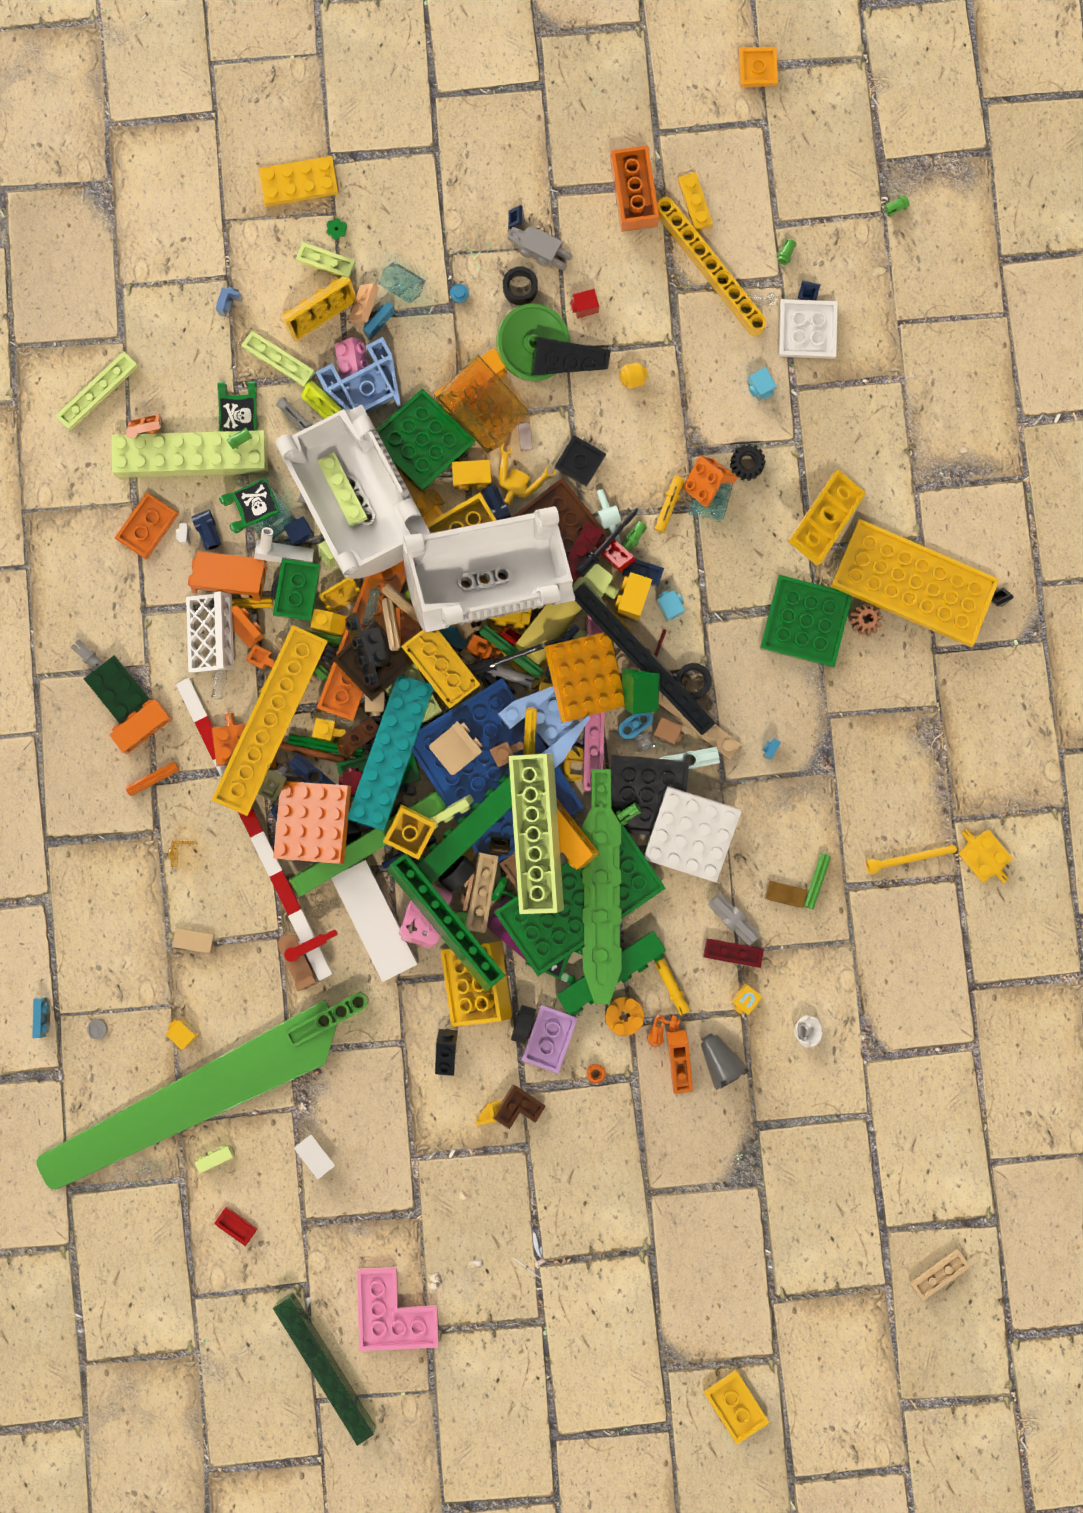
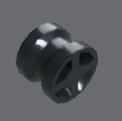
(328, 654)

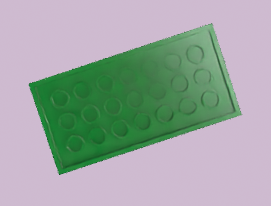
(554, 936)

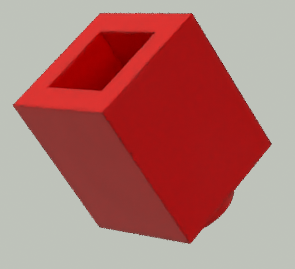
(584, 303)

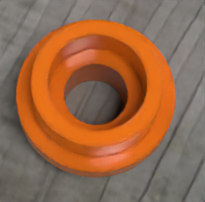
(600, 1078)

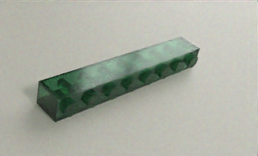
(324, 1368)

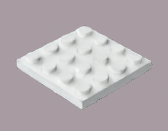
(692, 834)

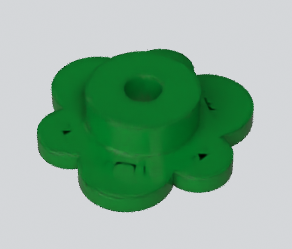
(336, 224)

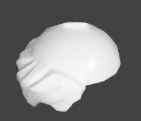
(808, 1031)

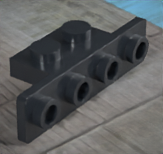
(369, 650)

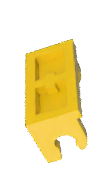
(340, 595)

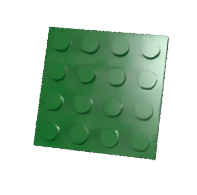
(423, 439)
(806, 621)

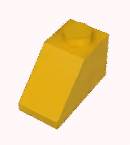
(328, 622)

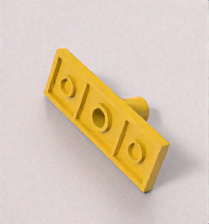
(827, 517)

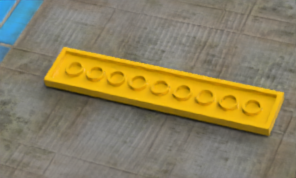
(269, 720)

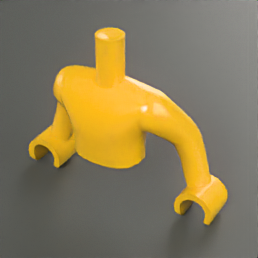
(517, 481)

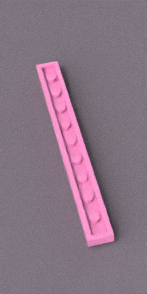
(593, 730)

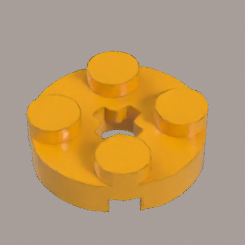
(634, 1021)

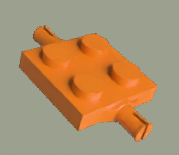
(226, 739)

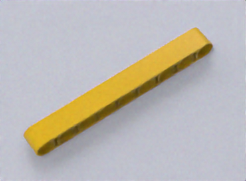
(708, 258)

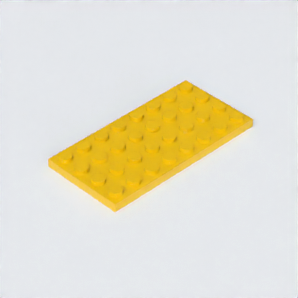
(915, 583)

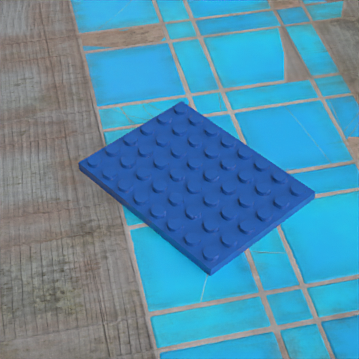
(482, 773)

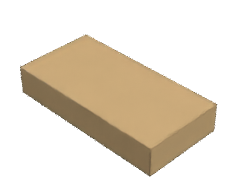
(193, 940)

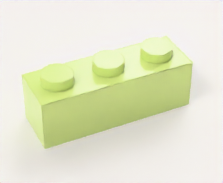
(214, 1158)

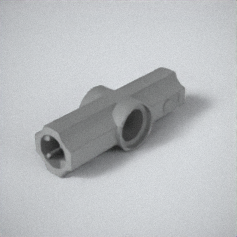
(734, 919)

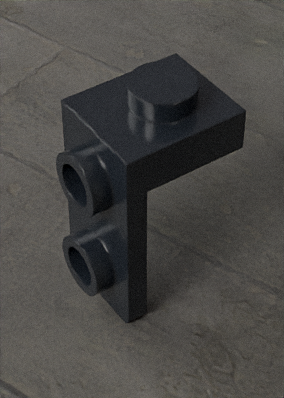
(446, 1052)

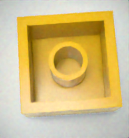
(634, 596)
(409, 831)

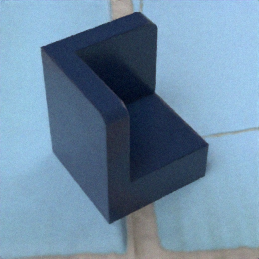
(298, 531)

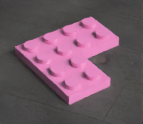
(383, 1322)

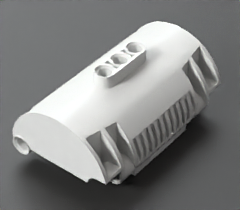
(367, 464)
(520, 547)

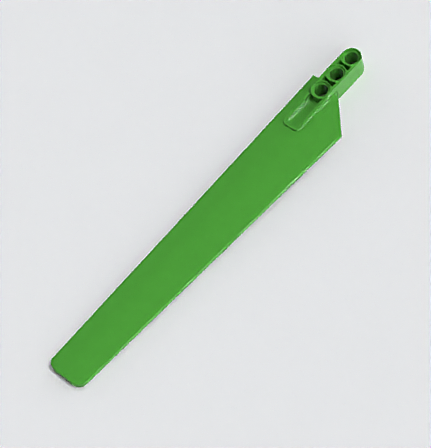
(226, 1082)

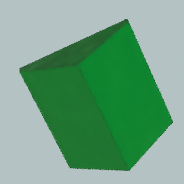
(640, 691)

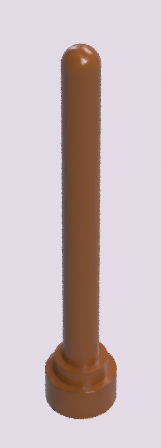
(312, 752)

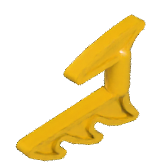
(573, 757)

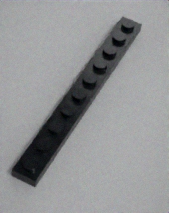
(643, 657)

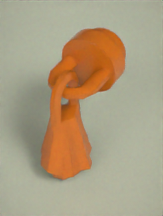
(655, 1037)

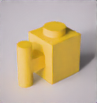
(326, 730)

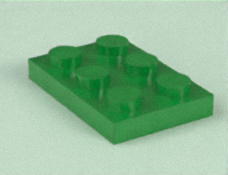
(296, 590)

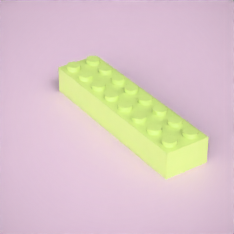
(188, 454)
(536, 833)

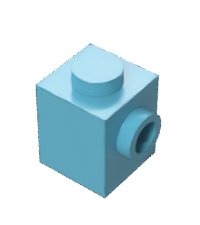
(761, 384)
(670, 604)

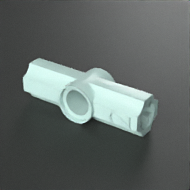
(702, 757)

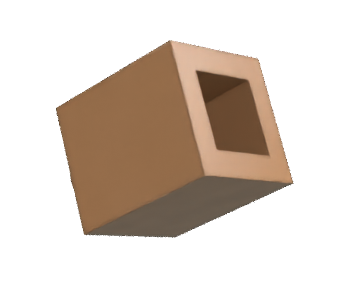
(668, 731)

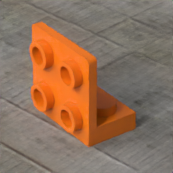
(706, 479)

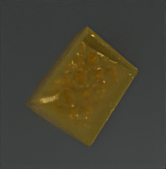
(482, 404)

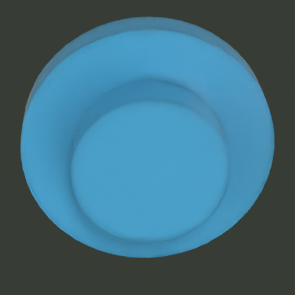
(459, 293)

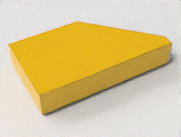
(488, 1113)

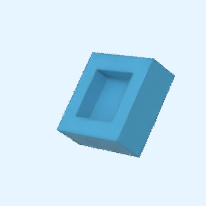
(770, 748)

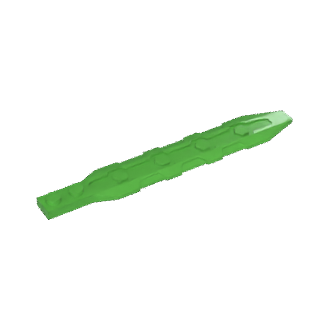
(602, 893)

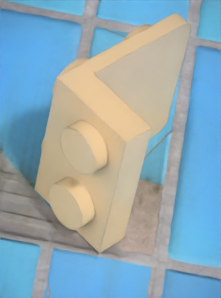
(456, 748)

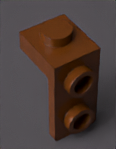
(357, 737)

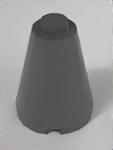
(722, 1061)

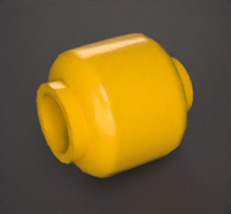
(633, 375)

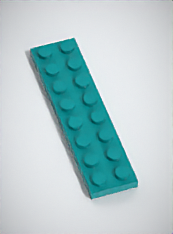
(390, 753)

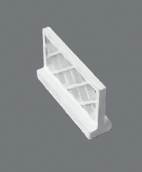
(221, 631)

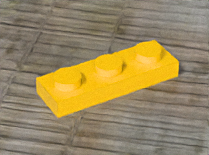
(695, 201)

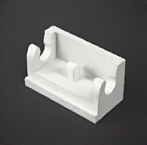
(314, 1156)

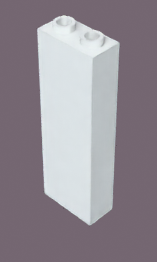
(374, 920)

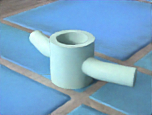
(609, 516)

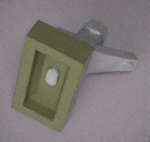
(275, 780)

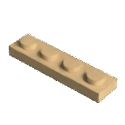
(481, 892)

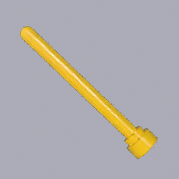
(874, 866)

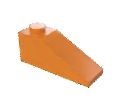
(679, 1061)

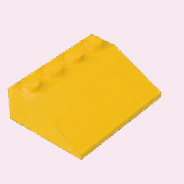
(319, 308)
(467, 999)

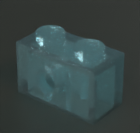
(402, 282)

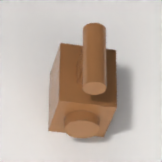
(502, 752)

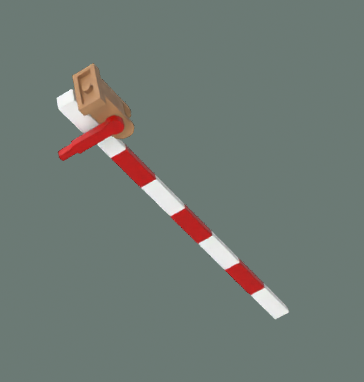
(302, 954)

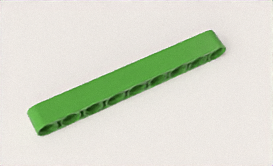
(360, 848)

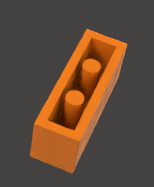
(140, 726)

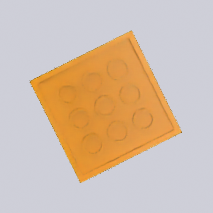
(585, 676)

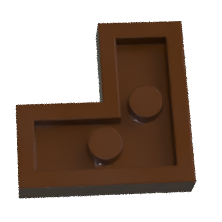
(517, 1102)

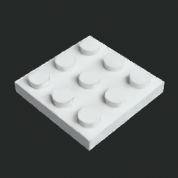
(808, 329)

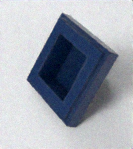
(515, 217)
(808, 291)

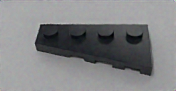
(566, 357)

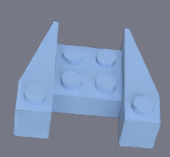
(369, 386)
(555, 734)

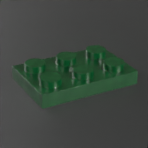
(116, 689)

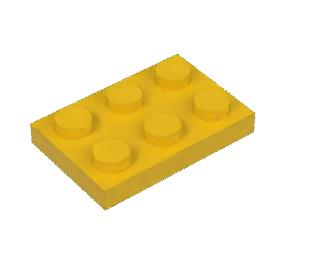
(736, 1407)

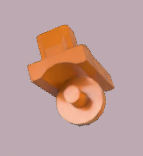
(482, 647)

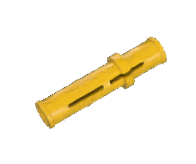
(677, 483)
(672, 986)

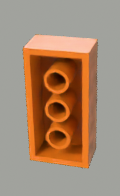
(634, 188)

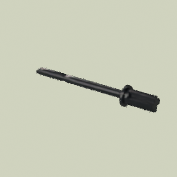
(592, 558)
(490, 664)

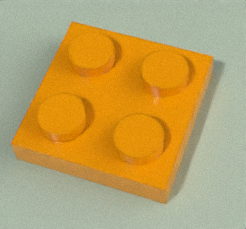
(758, 67)

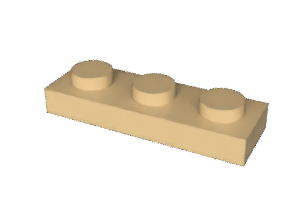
(940, 1274)

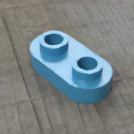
(635, 725)

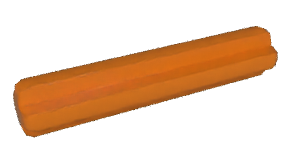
(152, 778)

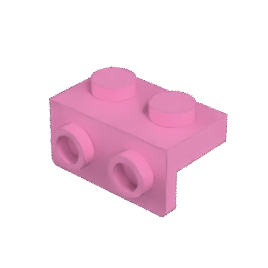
(350, 356)

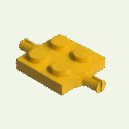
(985, 856)

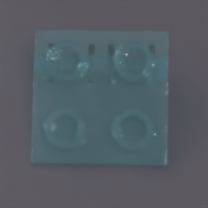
(717, 507)

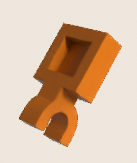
(260, 657)

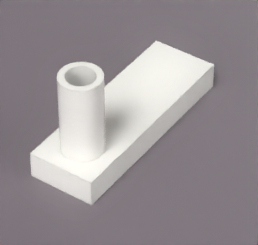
(274, 552)

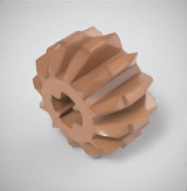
(872, 615)

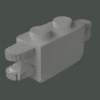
(539, 246)

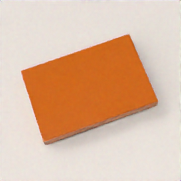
(146, 525)

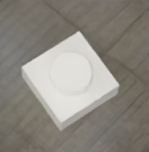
(183, 534)

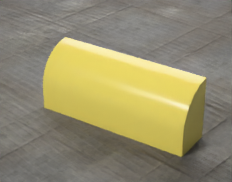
(548, 625)

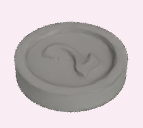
(97, 1029)

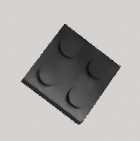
(580, 461)

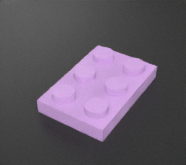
(549, 1038)

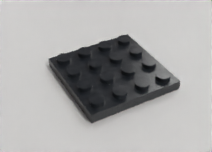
(644, 782)

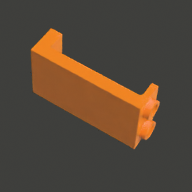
(228, 574)

